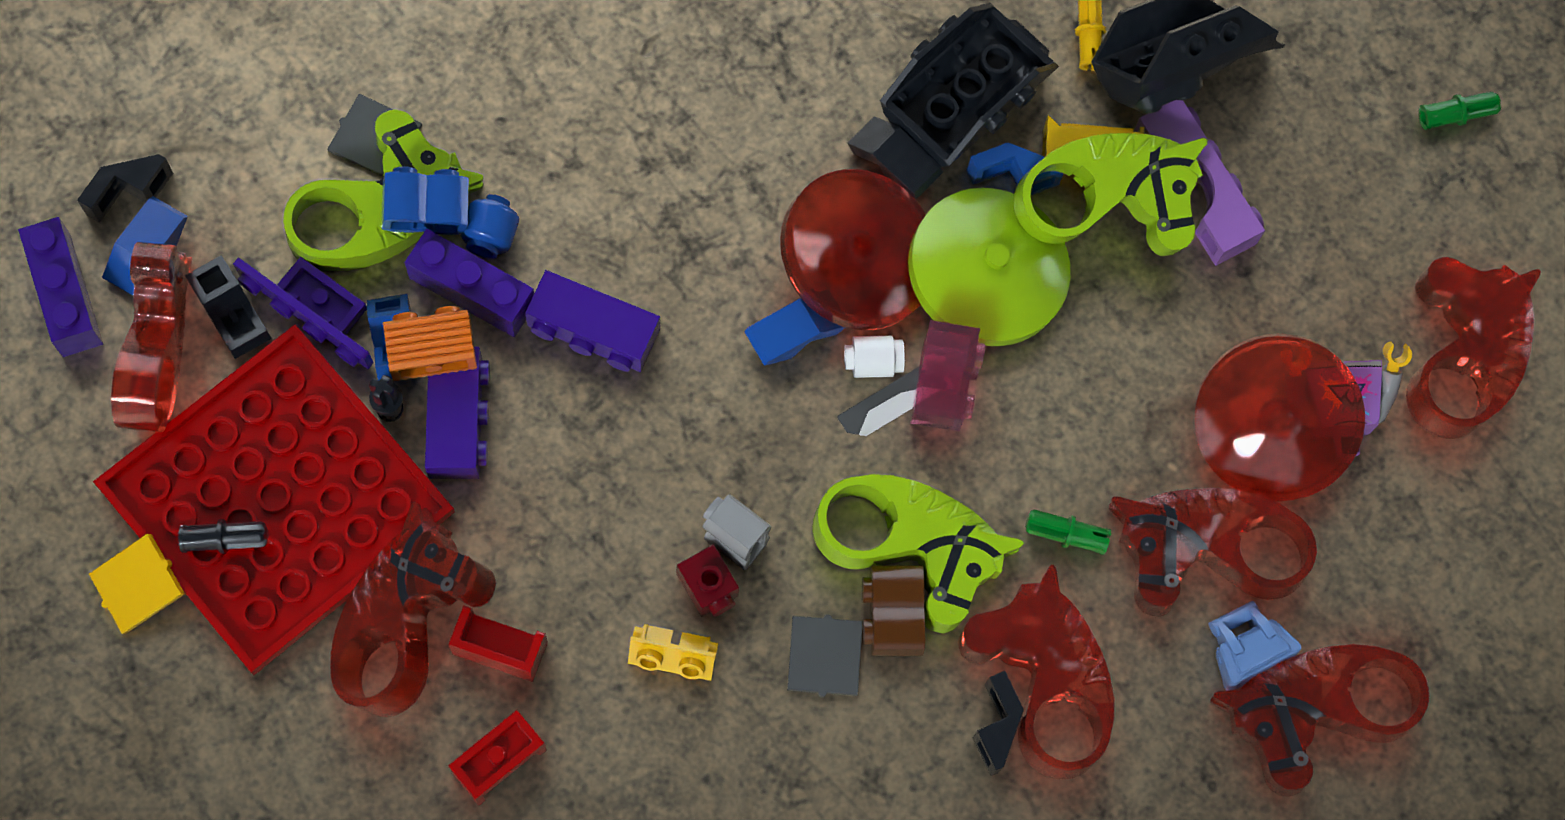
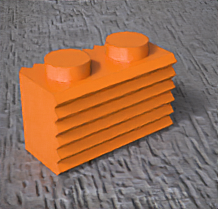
(429, 343)

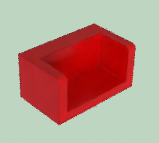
(497, 645)
(496, 756)

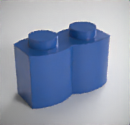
(425, 201)

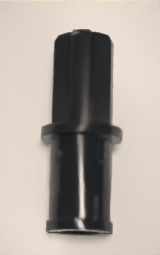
(386, 398)
(222, 536)

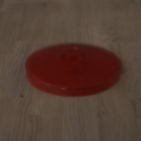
(850, 248)
(1279, 417)

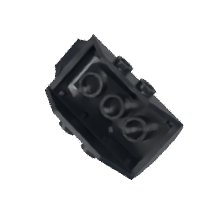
(1169, 46)
(966, 81)

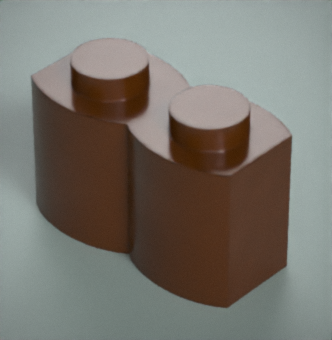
(895, 610)

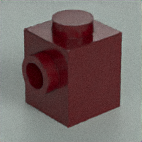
(708, 582)

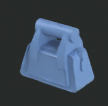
(1252, 651)

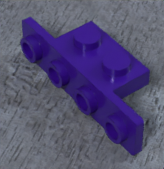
(316, 301)

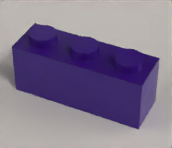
(469, 282)
(60, 287)
(592, 322)
(456, 421)

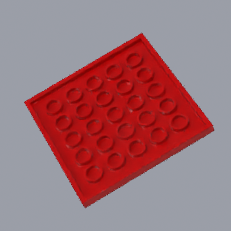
(282, 449)

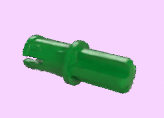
(1459, 110)
(1068, 531)

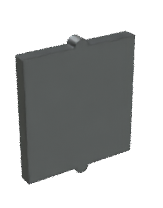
(357, 136)
(824, 655)

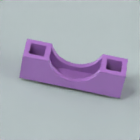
(1229, 221)

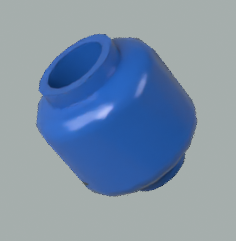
(490, 226)

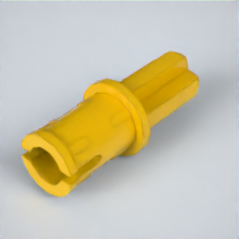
(1089, 31)

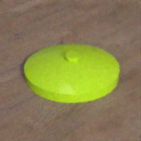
(984, 270)

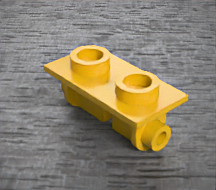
(653, 650)

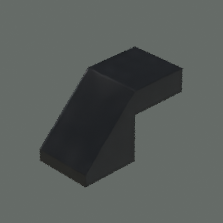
(896, 155)
(138, 177)
(228, 307)
(996, 739)

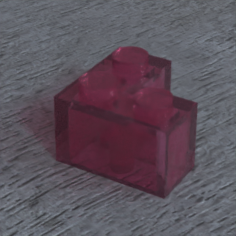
(946, 366)

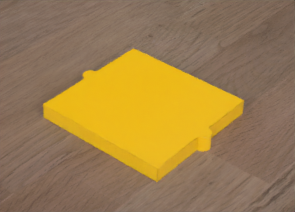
(136, 583)

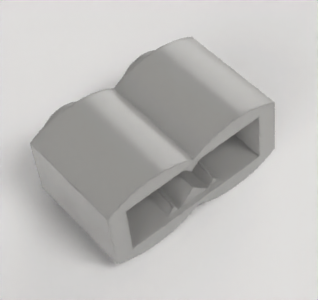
(735, 530)

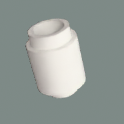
(874, 356)

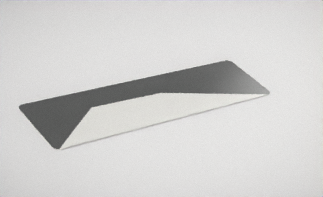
(881, 406)

